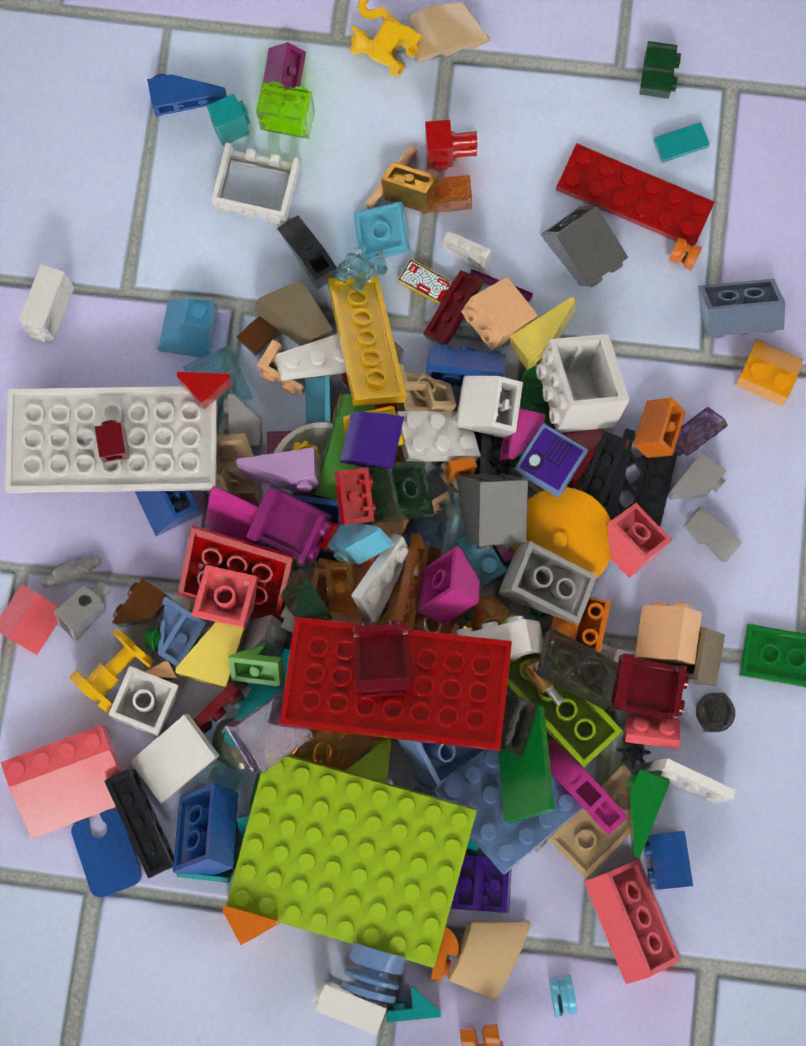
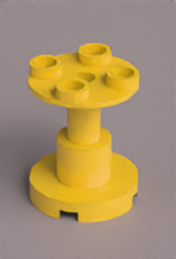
(105, 678)

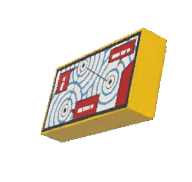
(425, 281)

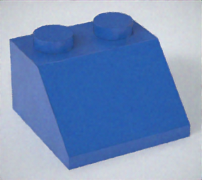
(668, 860)

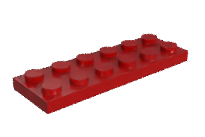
(634, 195)

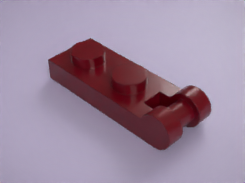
(216, 708)

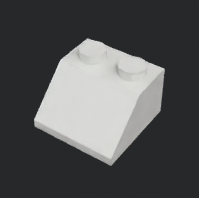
(144, 702)

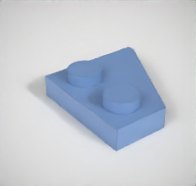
(178, 631)

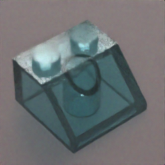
(222, 362)

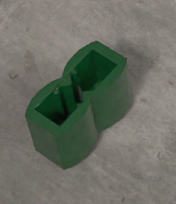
(658, 70)

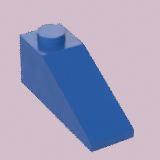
(178, 94)

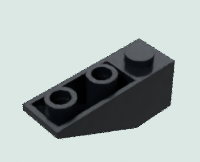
(308, 251)

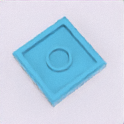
(383, 230)

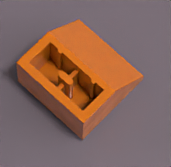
(591, 626)

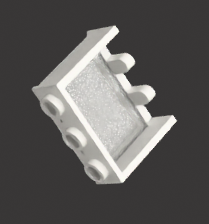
(255, 185)

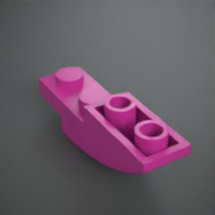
(584, 789)

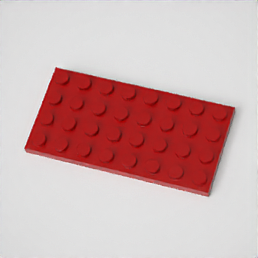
(453, 700)

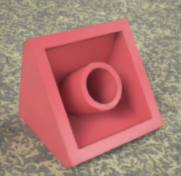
(225, 596)
(28, 619)

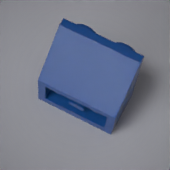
(168, 508)

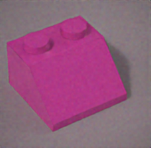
(448, 587)

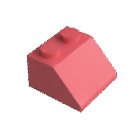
(635, 540)

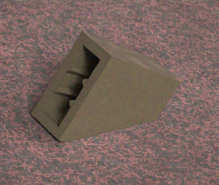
(294, 313)

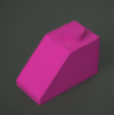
(517, 443)

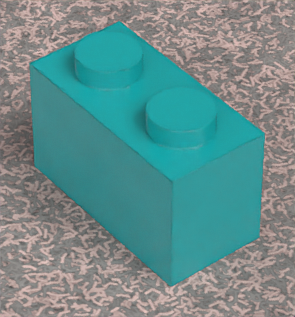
(229, 119)

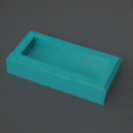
(681, 142)

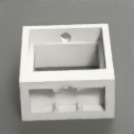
(46, 304)
(350, 1009)

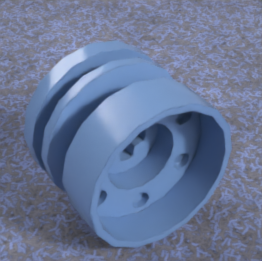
(373, 974)

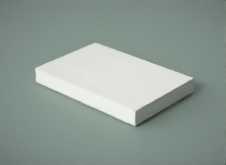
(174, 758)

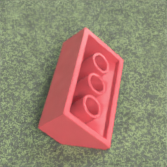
(632, 921)

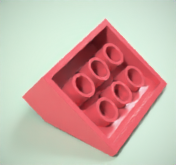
(63, 780)

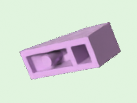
(288, 470)

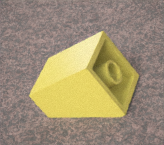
(210, 656)

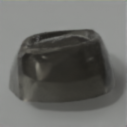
(715, 712)

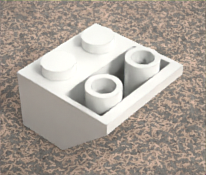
(489, 405)

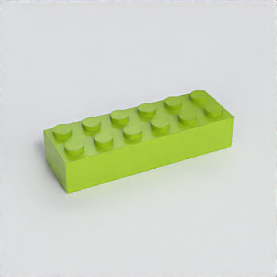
(574, 723)

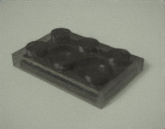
(577, 668)

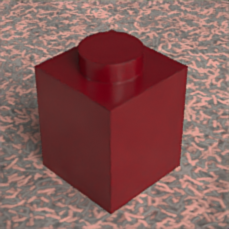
(111, 441)

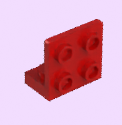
(355, 496)

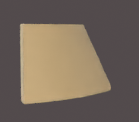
(446, 30)
(425, 393)
(228, 473)
(488, 955)

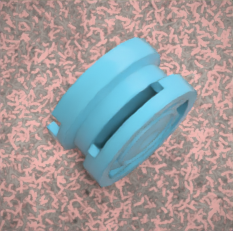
(567, 999)

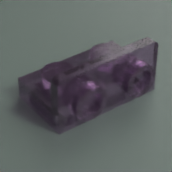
(699, 431)

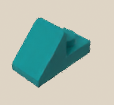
(421, 1009)

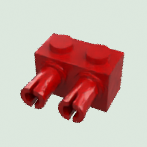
(445, 145)

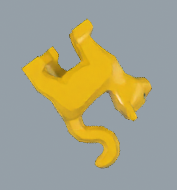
(387, 40)

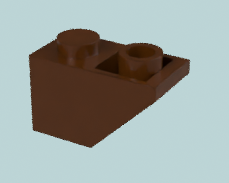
(142, 605)

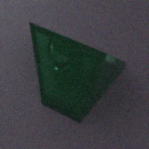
(303, 599)

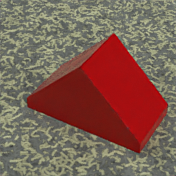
(205, 386)

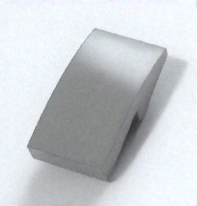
(713, 534)

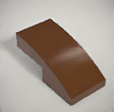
(258, 335)

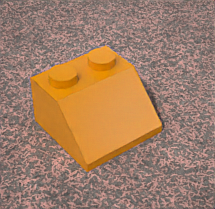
(769, 372)

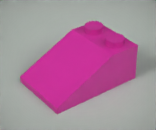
(230, 515)

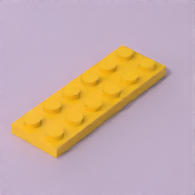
(366, 343)

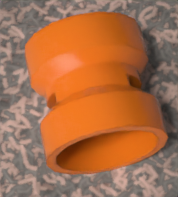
(680, 250)

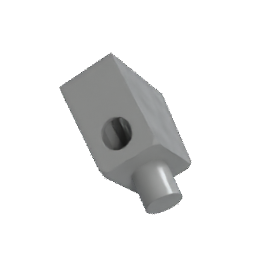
(76, 618)

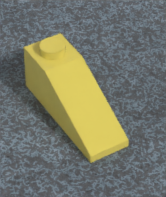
(533, 338)

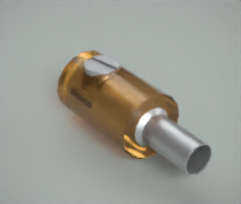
(540, 683)

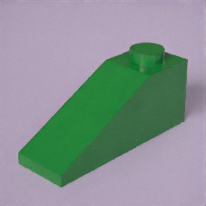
(644, 803)

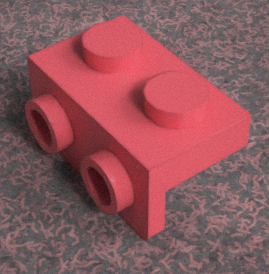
(652, 731)

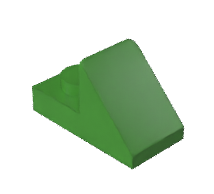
(256, 667)

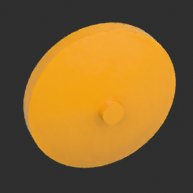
(570, 528)

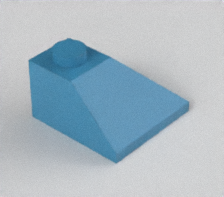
(188, 327)

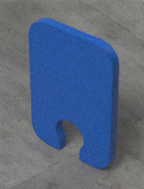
(109, 860)

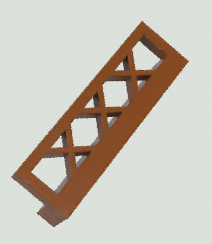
(407, 590)

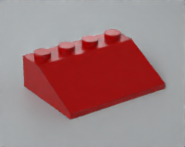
(229, 553)

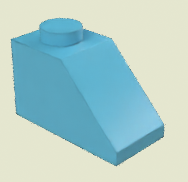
(358, 542)

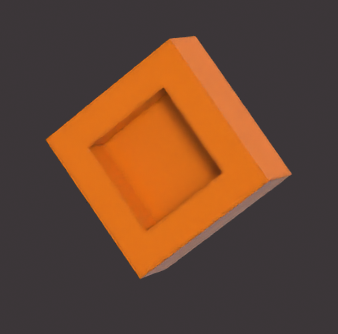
(460, 466)

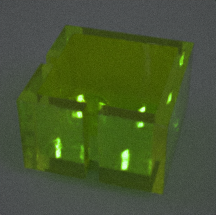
(285, 110)

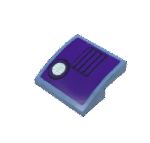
(551, 460)

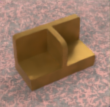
(408, 186)

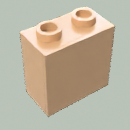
(498, 313)
(668, 633)

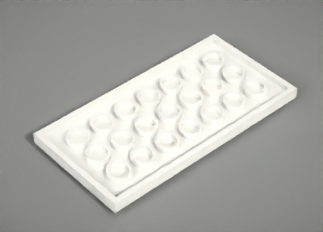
(56, 449)

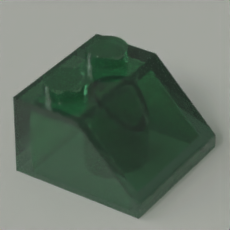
(400, 492)

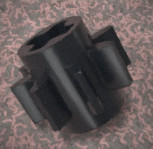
(628, 756)

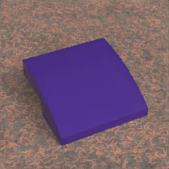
(372, 439)
(482, 886)

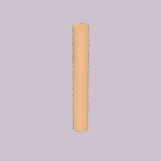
(378, 193)

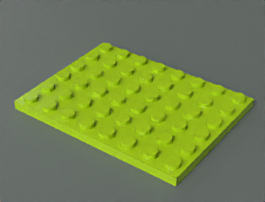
(352, 858)

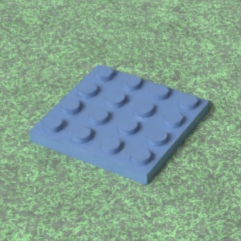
(504, 843)

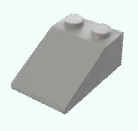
(547, 583)

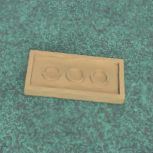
(584, 840)

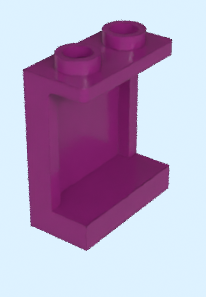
(289, 525)

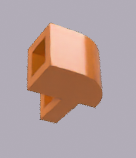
(448, 946)

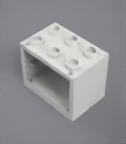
(582, 383)

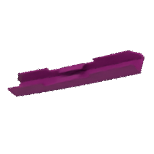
(490, 281)

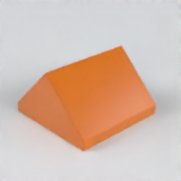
(247, 924)

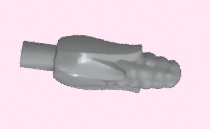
(69, 572)

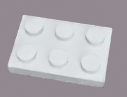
(435, 437)

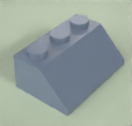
(741, 308)

